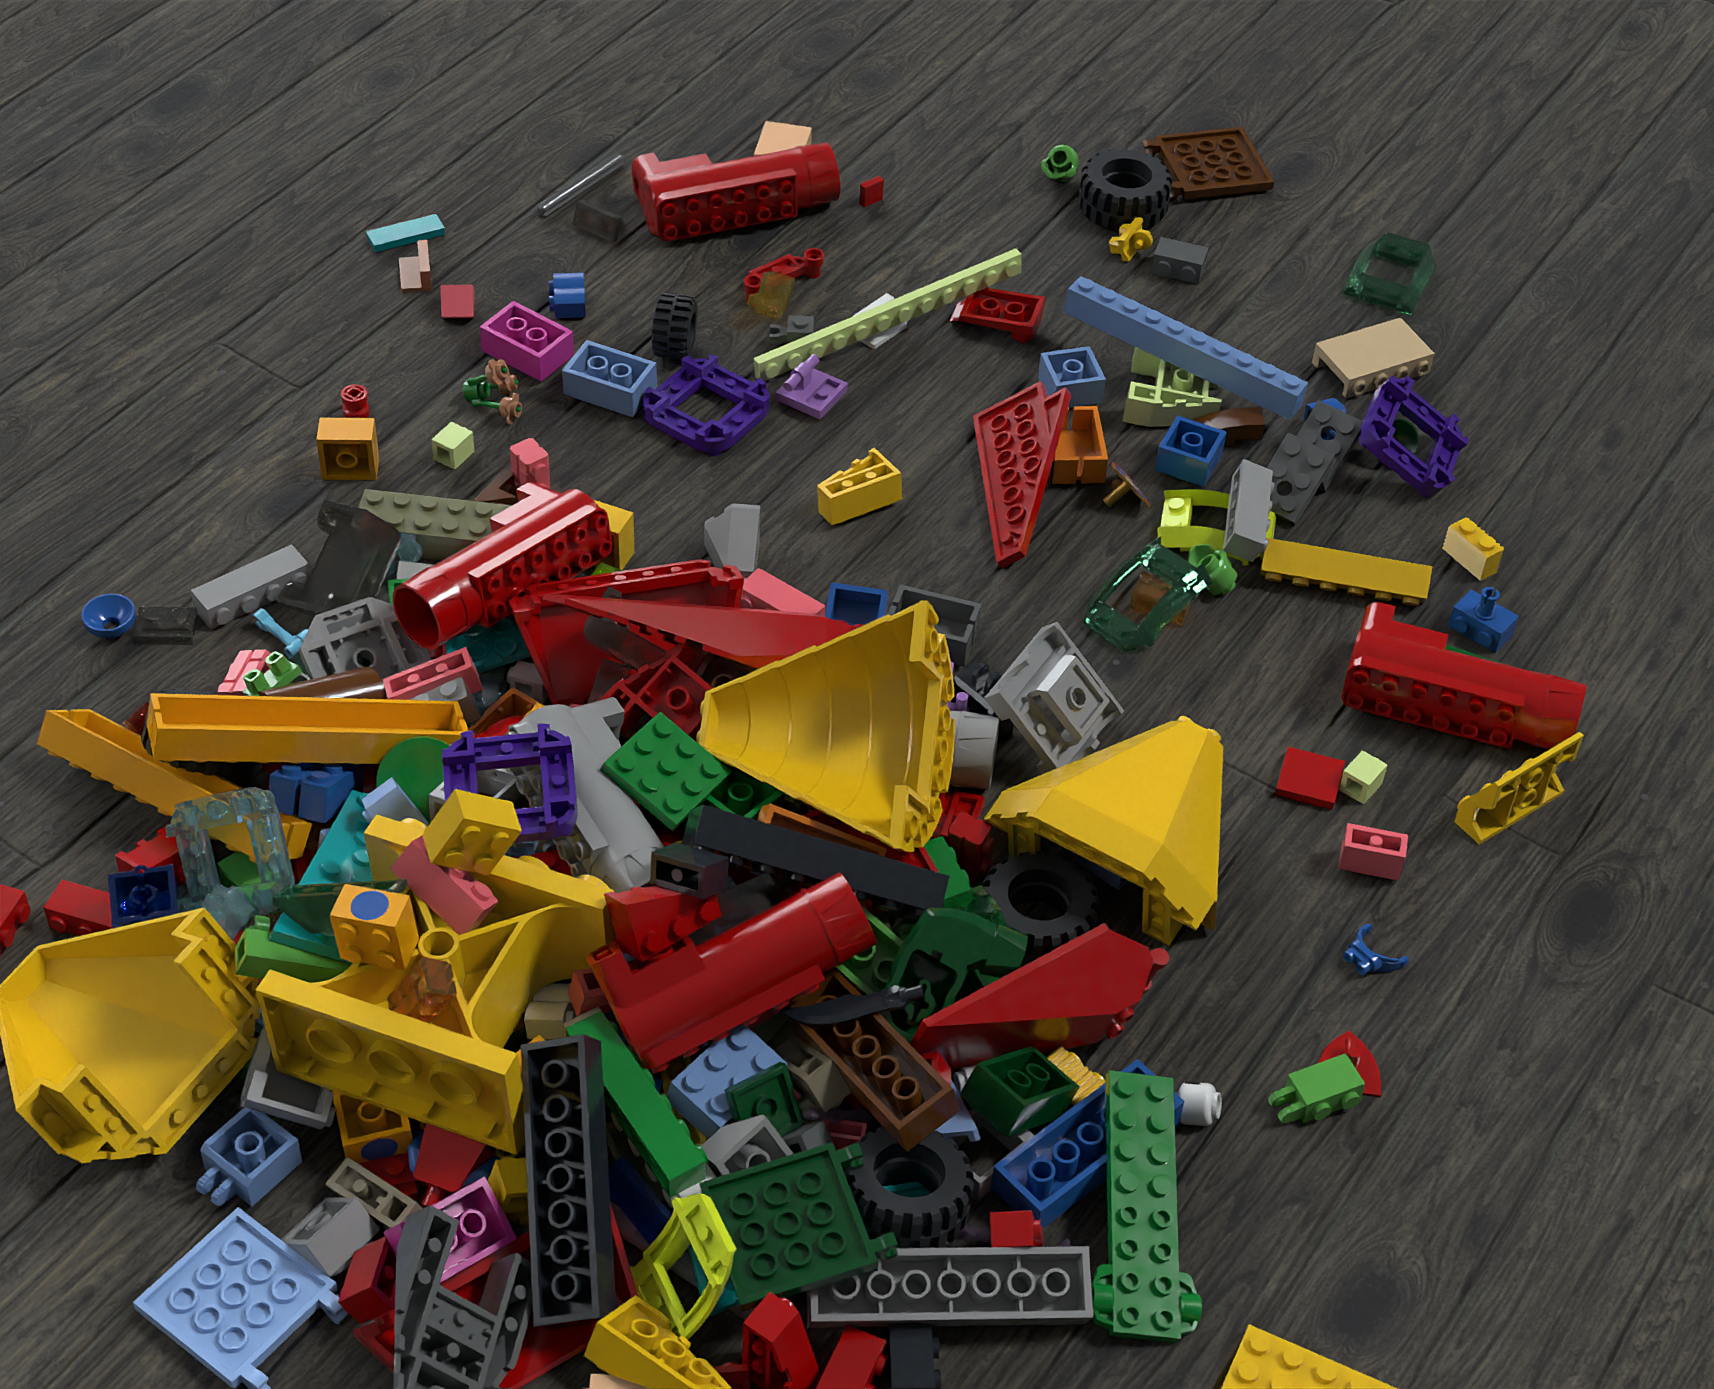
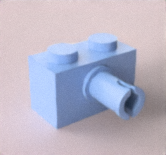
(390, 802)

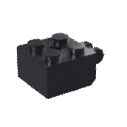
(977, 683)

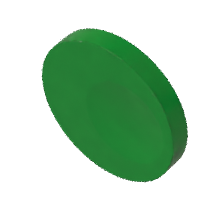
(415, 768)

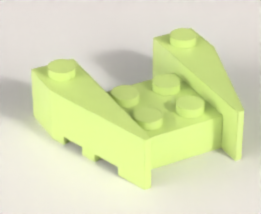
(1173, 394)

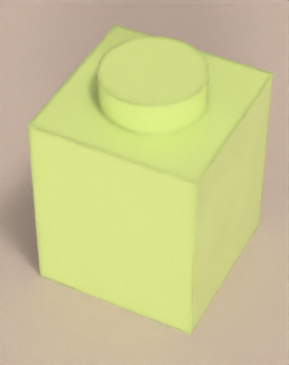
(453, 445)
(1363, 777)

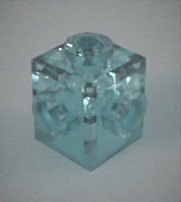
(228, 908)

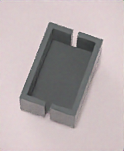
(957, 618)

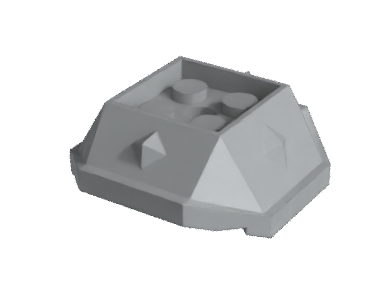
(356, 631)

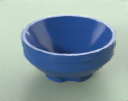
(108, 609)

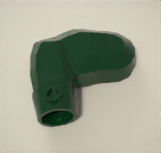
(939, 955)

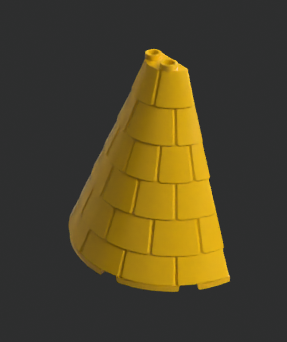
(849, 726)

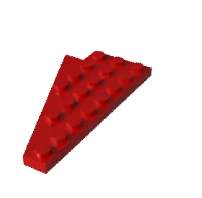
(1016, 456)

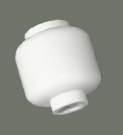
(1201, 1103)

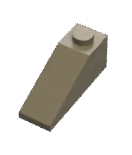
(813, 1074)
(381, 1200)

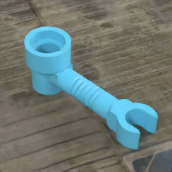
(266, 623)

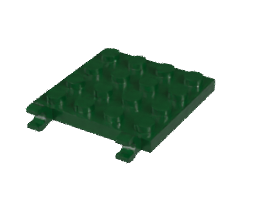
(795, 1224)

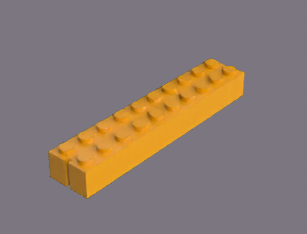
(292, 727)
(119, 757)

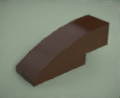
(1238, 423)

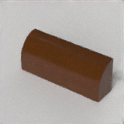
(354, 684)

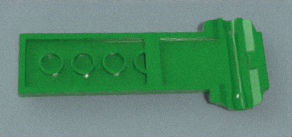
(1141, 1286)

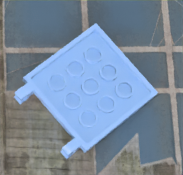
(238, 1299)

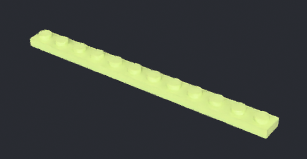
(888, 315)

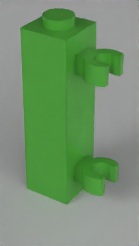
(258, 954)

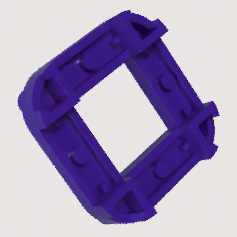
(1377, 435)
(714, 436)
(541, 748)

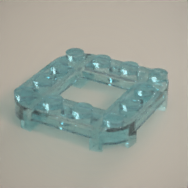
(247, 804)

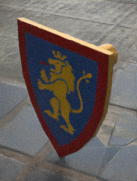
(1121, 488)

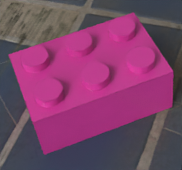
(527, 340)
(480, 1227)

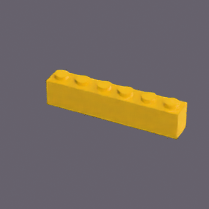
(1346, 571)

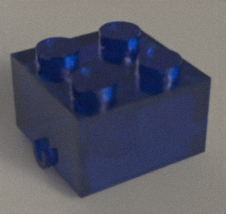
(143, 895)

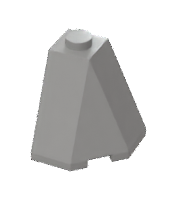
(734, 538)

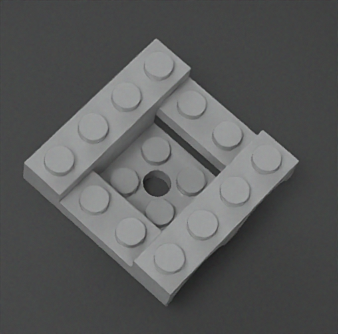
(1054, 670)

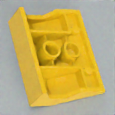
(1516, 793)

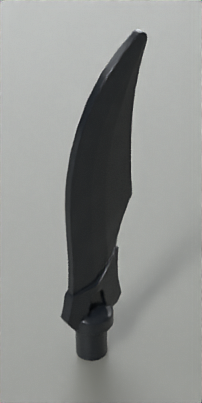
(854, 1006)

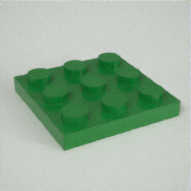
(665, 771)

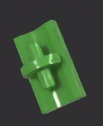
(280, 673)

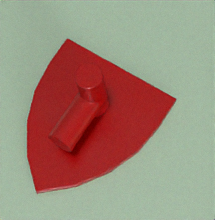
(1360, 1058)

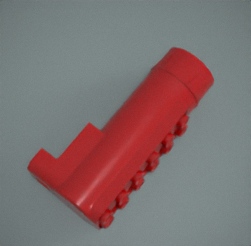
(702, 198)
(532, 542)
(1415, 680)
(708, 988)

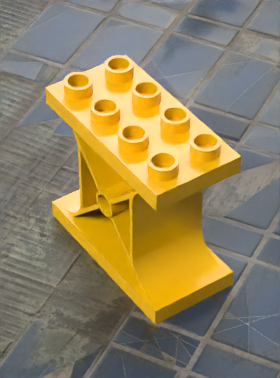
(455, 1066)

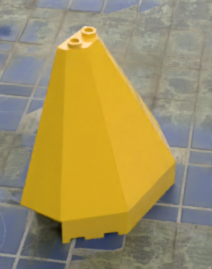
(1139, 812)
(126, 1034)

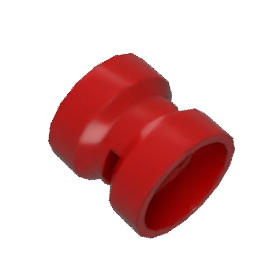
(355, 401)

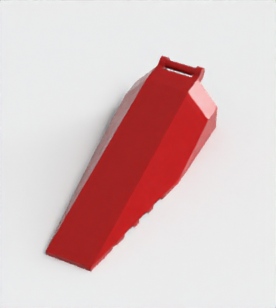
(738, 634)

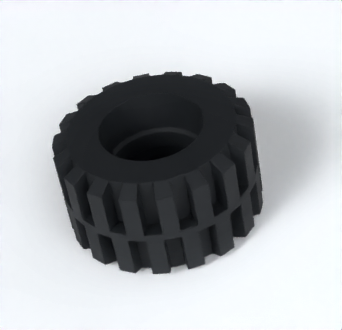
(674, 326)

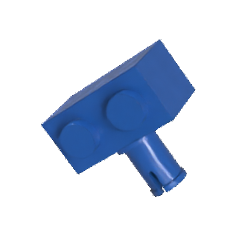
(1483, 619)

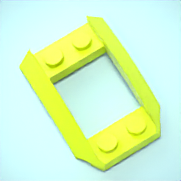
(1176, 518)
(693, 1222)

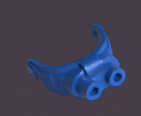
(1367, 960)

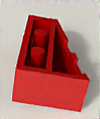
(155, 853)
(656, 918)
(778, 1347)

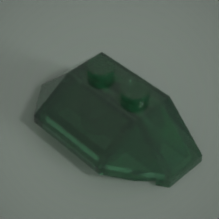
(313, 903)

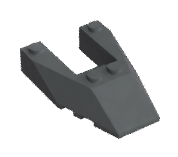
(439, 1334)

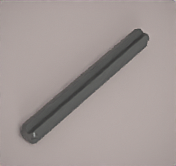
(580, 184)

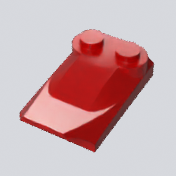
(1002, 310)

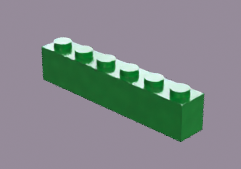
(643, 1111)

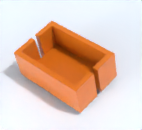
(1081, 450)

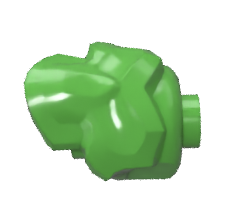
(1060, 163)
(1217, 566)

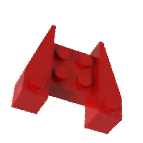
(665, 688)

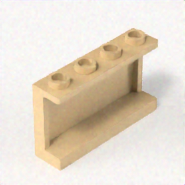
(1373, 355)

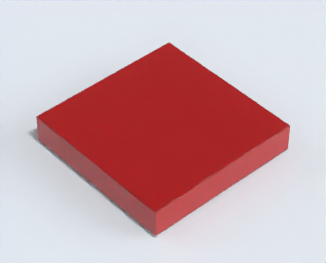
(1310, 778)

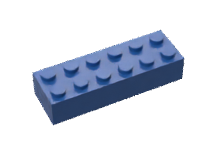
(1062, 1159)

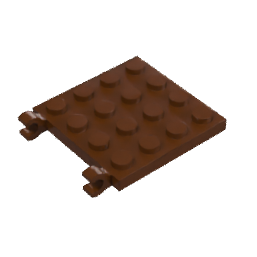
(1211, 163)

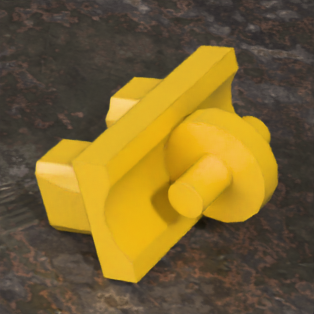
(1130, 240)

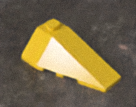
(642, 1349)

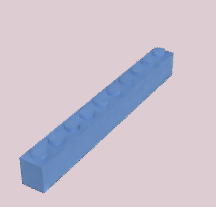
(1185, 347)

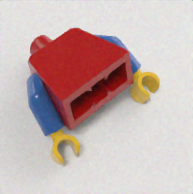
(448, 1161)

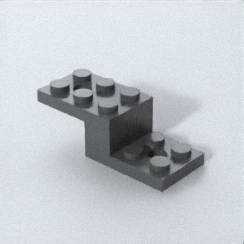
(1309, 461)

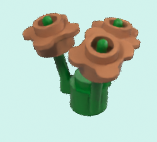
(498, 375)

